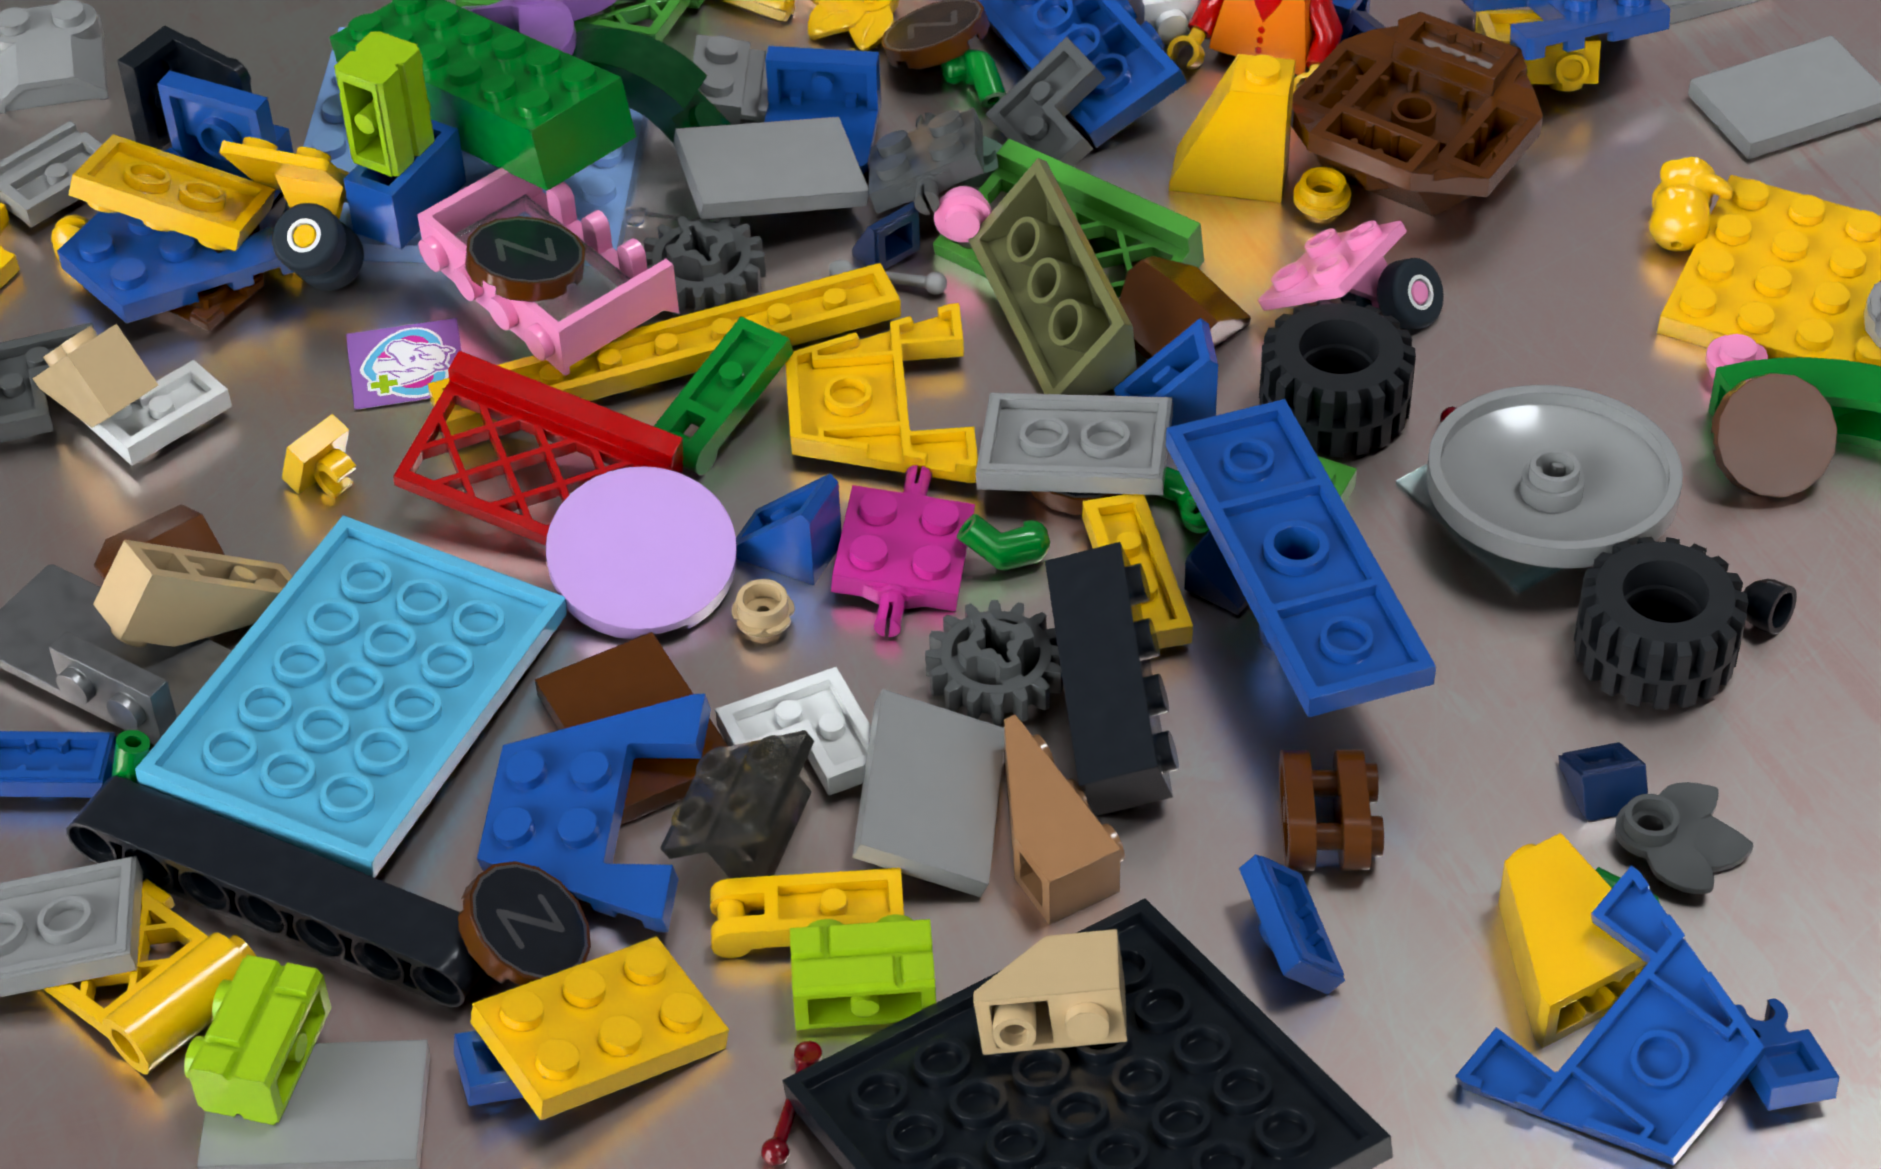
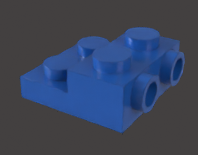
(207, 113)

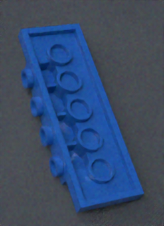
(1106, 32)

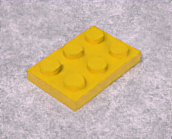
(172, 193)
(598, 1027)

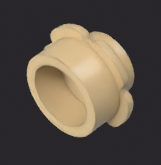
(762, 608)

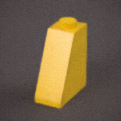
(1240, 134)
(1561, 958)

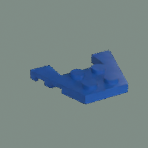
(1575, 19)
(156, 271)
(564, 801)
(1652, 1062)

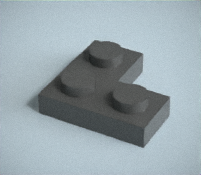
(1038, 104)
(22, 403)

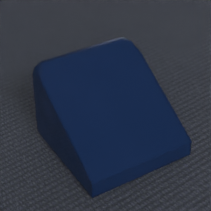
(890, 238)
(1211, 577)
(1603, 778)

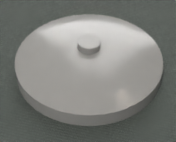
(1552, 474)

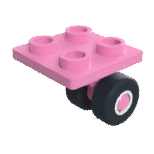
(1354, 269)

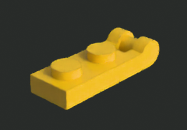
(796, 903)

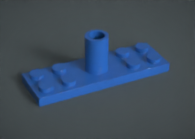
(1299, 559)

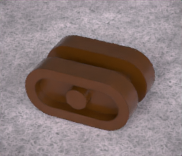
(1353, 788)

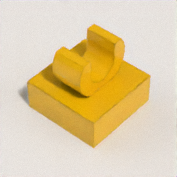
(320, 458)

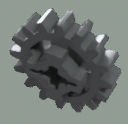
(709, 261)
(994, 662)

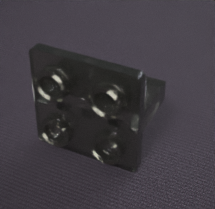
(743, 805)

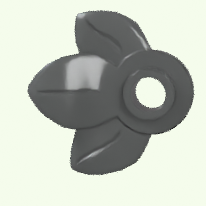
(1681, 836)

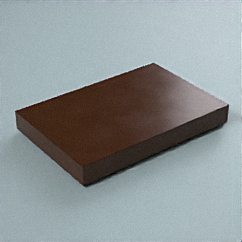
(620, 682)

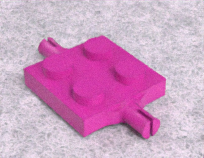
(901, 549)

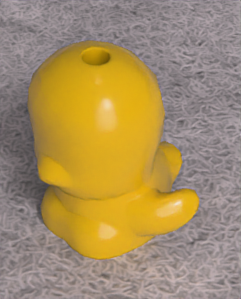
(1684, 203)

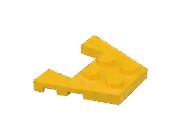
(853, 402)

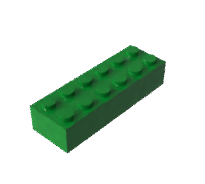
(504, 91)

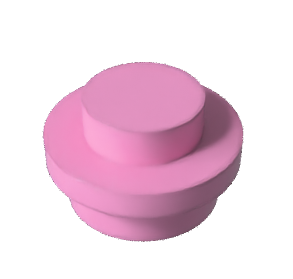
(961, 213)
(1732, 350)

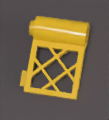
(165, 997)

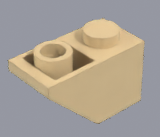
(95, 375)
(1055, 996)

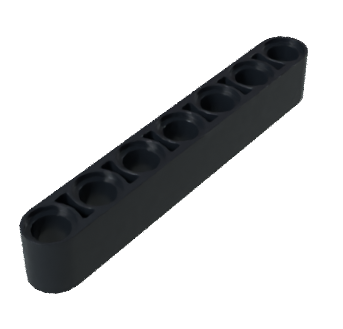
(280, 890)

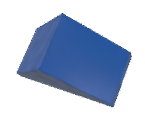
(1180, 371)
(795, 532)

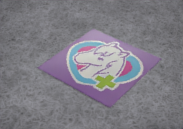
(400, 361)

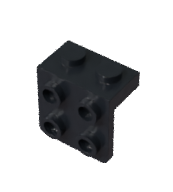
(152, 60)

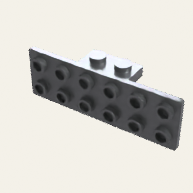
(67, 648)

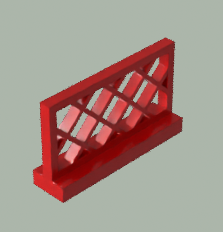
(538, 410)

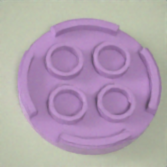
(641, 552)

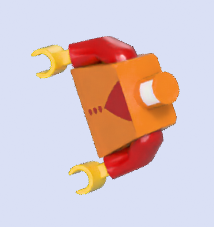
(1276, 28)

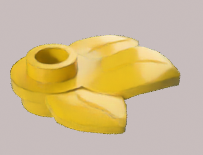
(863, 18)

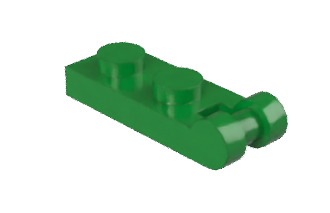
(724, 390)

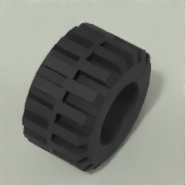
(1340, 374)
(1660, 622)

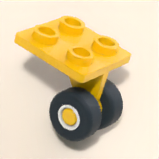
(308, 234)

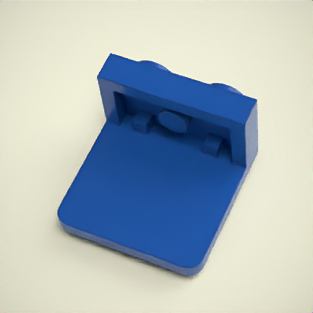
(826, 85)

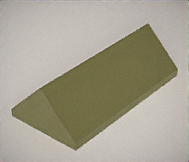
(1054, 289)

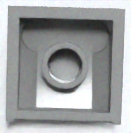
(51, 55)

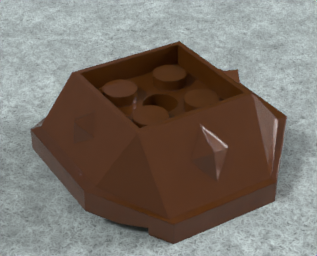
(1419, 112)

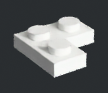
(165, 413)
(814, 704)

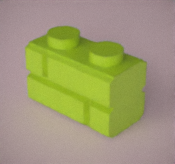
(385, 103)
(861, 972)
(258, 1039)

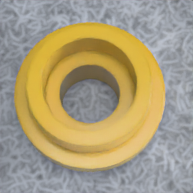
(1322, 193)

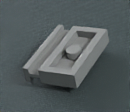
(734, 77)
(39, 175)

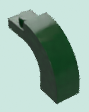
(654, 77)

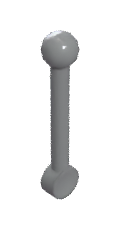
(934, 282)

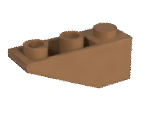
(1057, 843)

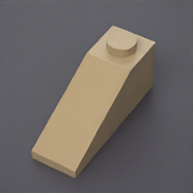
(183, 594)

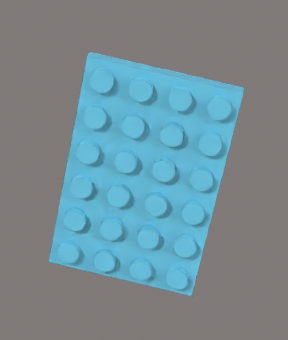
(354, 695)

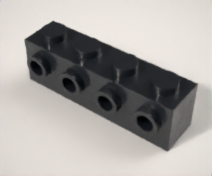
(1110, 680)

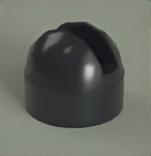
(1770, 604)

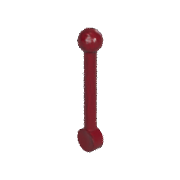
(775, 1150)

